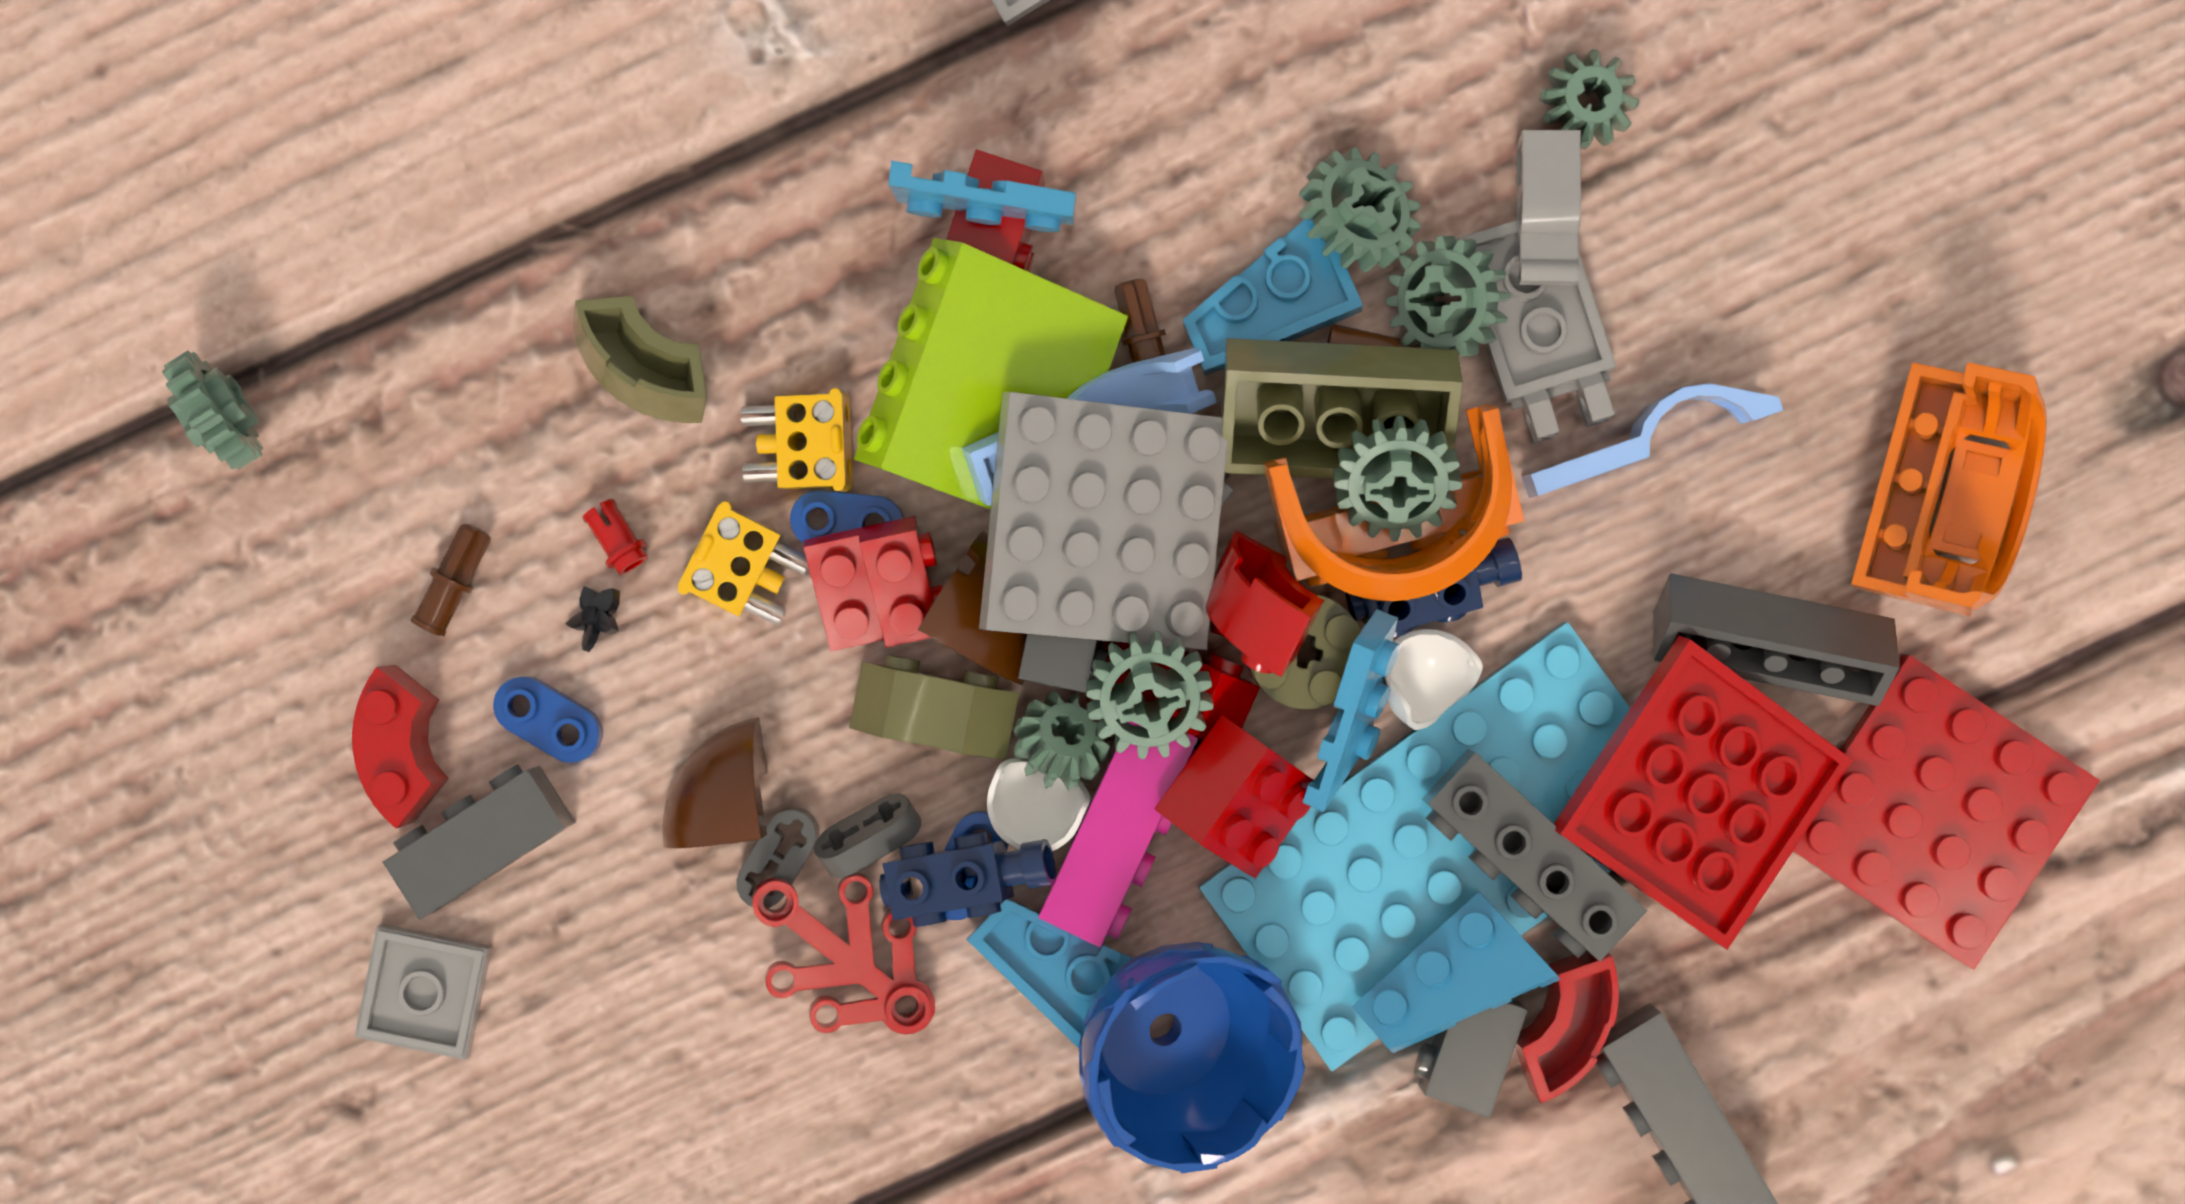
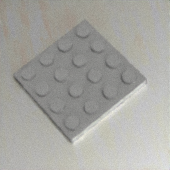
(1103, 521)

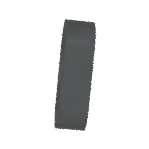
(867, 835)
(766, 850)

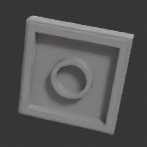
(423, 991)

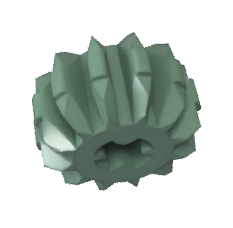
(1570, 84)
(1051, 753)

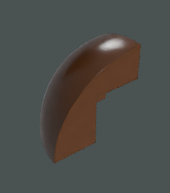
(956, 619)
(718, 791)

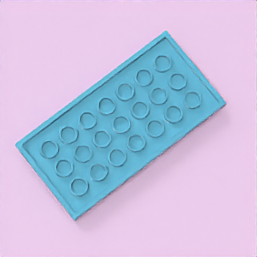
(1376, 877)

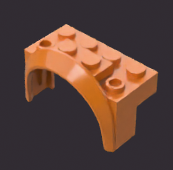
(1984, 497)
(1325, 539)

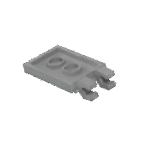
(1548, 342)

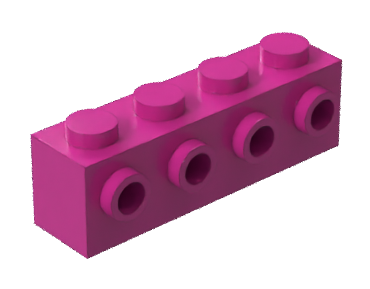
(1114, 844)

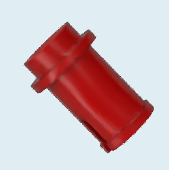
(617, 539)

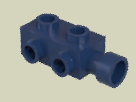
(1452, 603)
(944, 877)

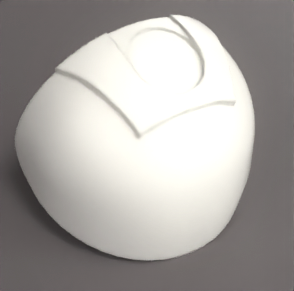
(1430, 676)
(1028, 812)

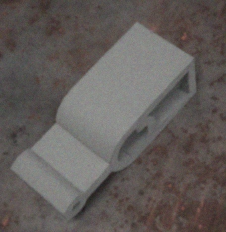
(1548, 206)

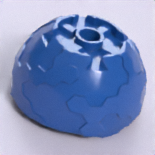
(1207, 1082)

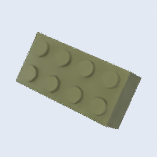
(1313, 396)

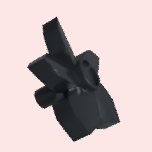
(595, 615)

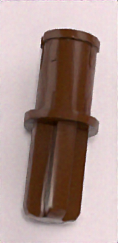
(1141, 326)
(451, 579)

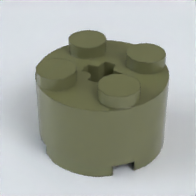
(1318, 679)

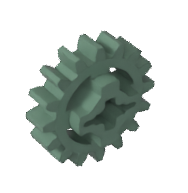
(1359, 210)
(1446, 271)
(212, 410)
(1388, 455)
(1173, 688)

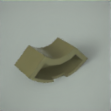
(638, 363)
(934, 709)

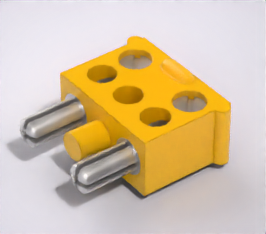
(827, 447)
(714, 560)

